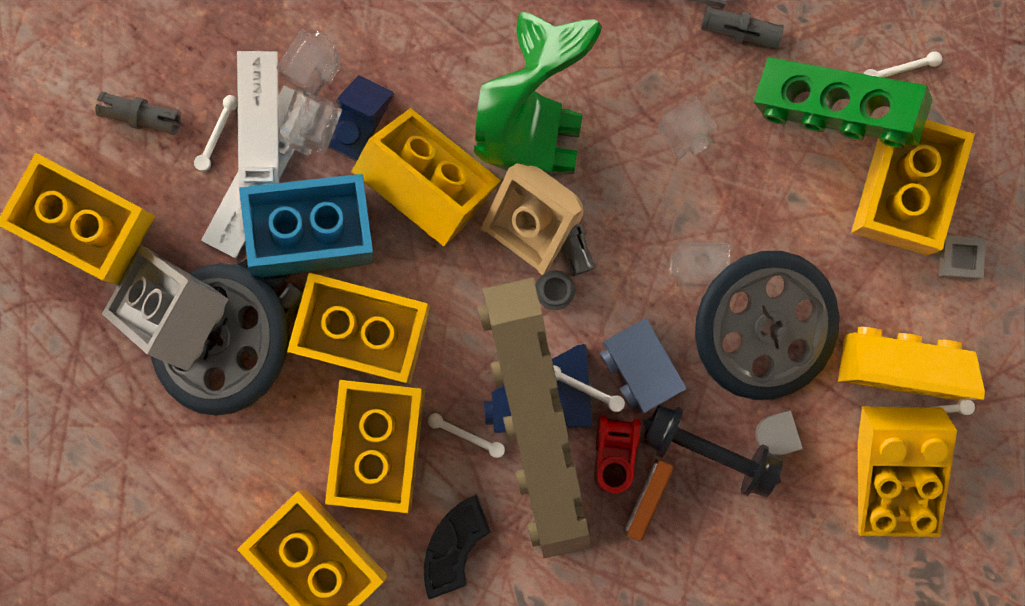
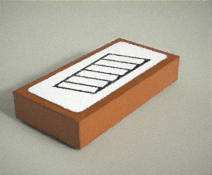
(648, 500)

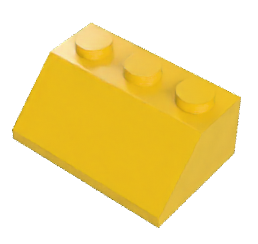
(425, 175)
(910, 365)

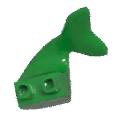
(517, 121)

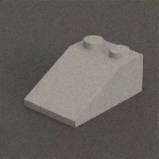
(164, 309)

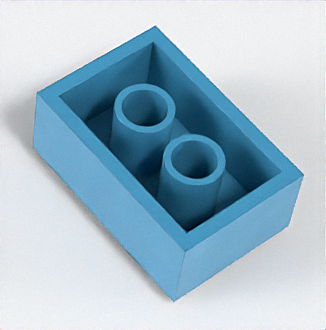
(306, 225)

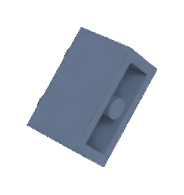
(642, 366)

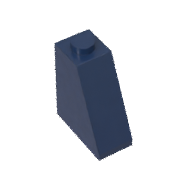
(574, 402)

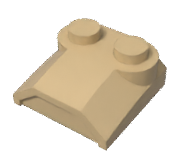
(533, 215)

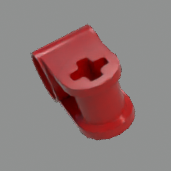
(616, 450)

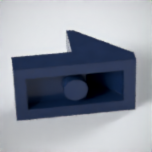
(362, 110)

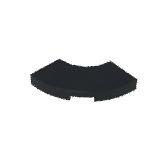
(450, 547)

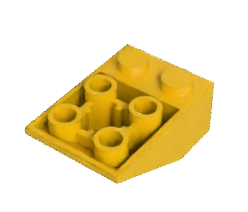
(903, 470)

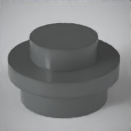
(555, 290)

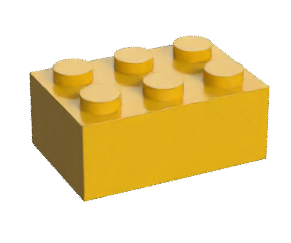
(914, 190)
(75, 219)
(359, 328)
(375, 446)
(311, 556)

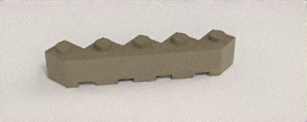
(535, 417)

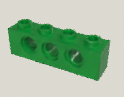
(787, 79)

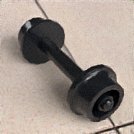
(760, 472)

